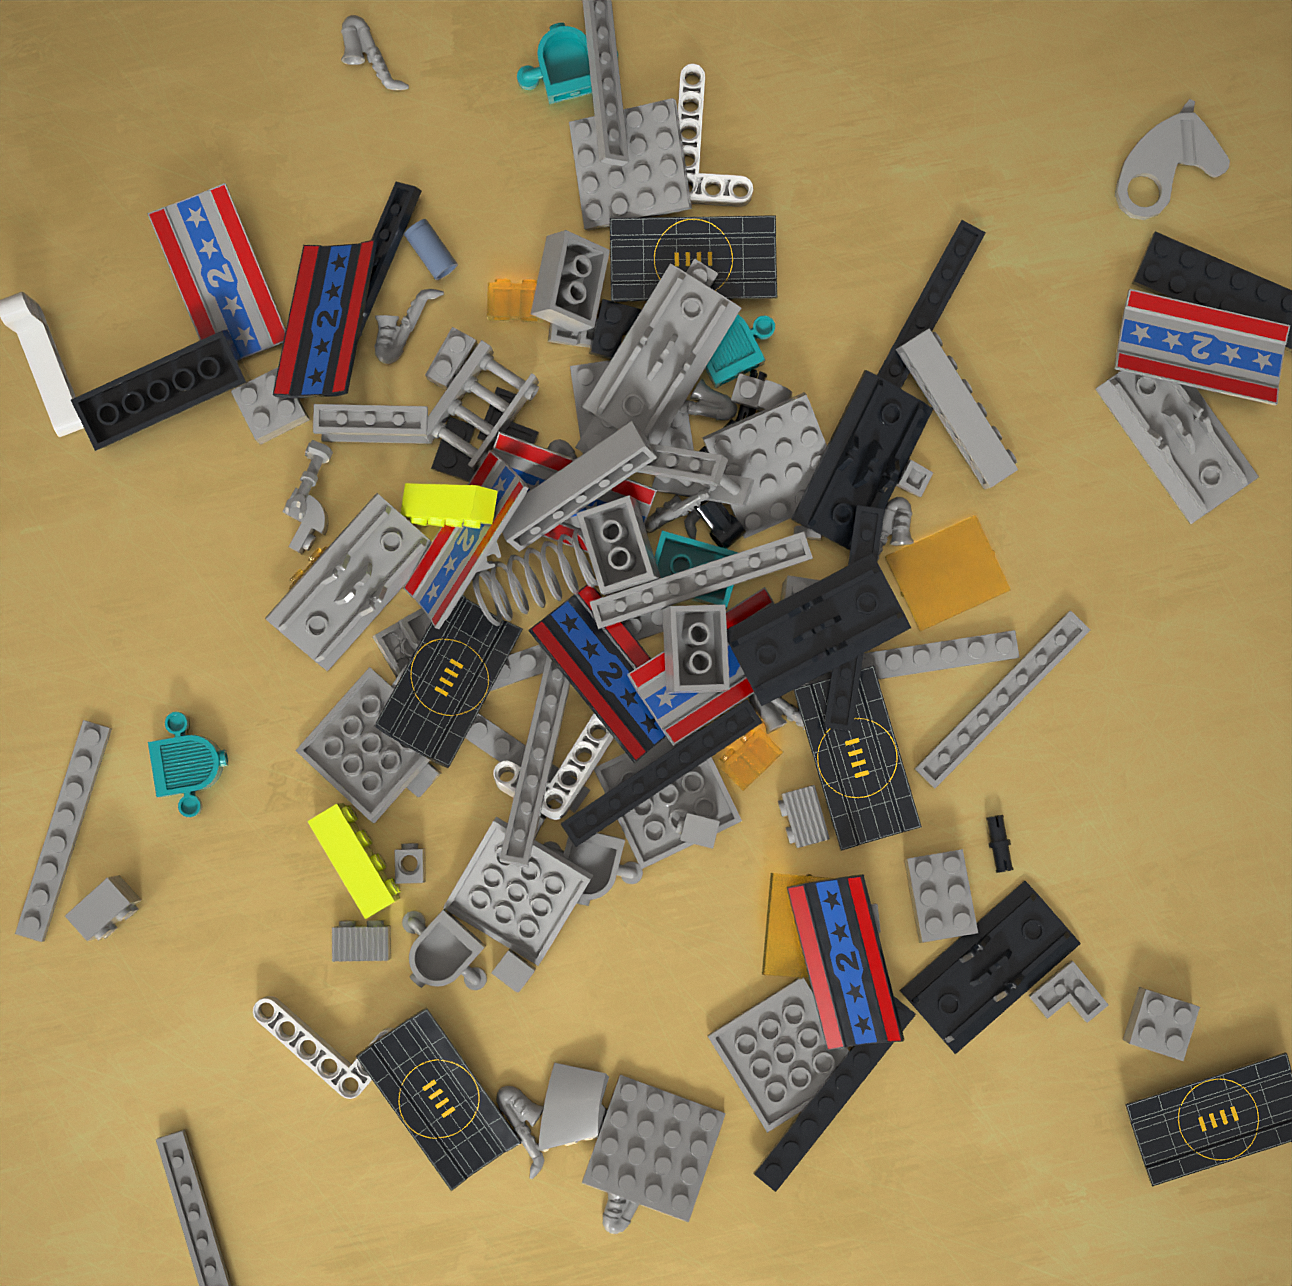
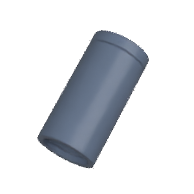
(430, 249)

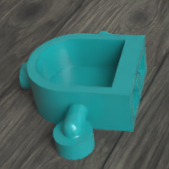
(561, 65)
(739, 350)
(185, 764)

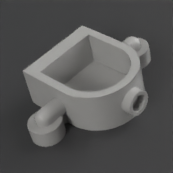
(601, 858)
(443, 951)

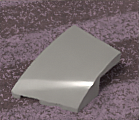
(402, 639)
(572, 1106)

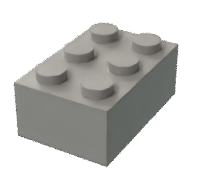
(570, 281)
(618, 545)
(695, 649)
(941, 896)

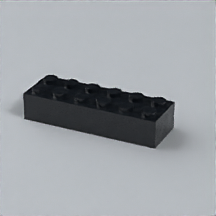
(161, 390)

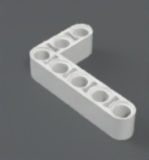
(691, 147)
(28, 321)
(570, 767)
(323, 1049)

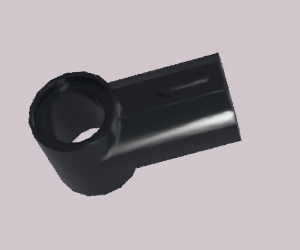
(723, 526)

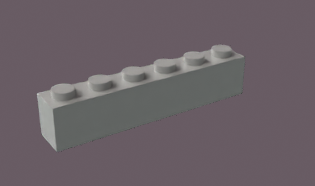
(957, 408)
(578, 485)

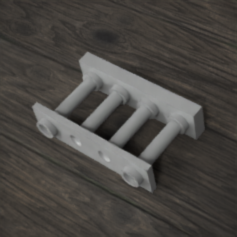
(466, 382)
(371, 423)
(691, 471)

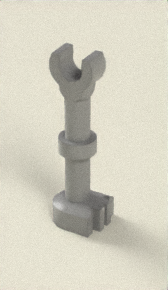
(319, 454)

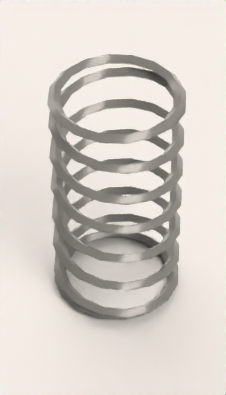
(569, 576)

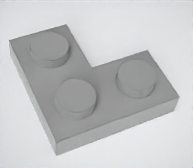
(1068, 986)

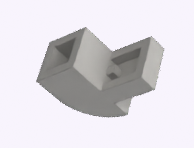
(759, 393)
(315, 519)

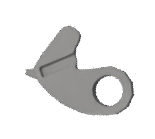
(1172, 142)

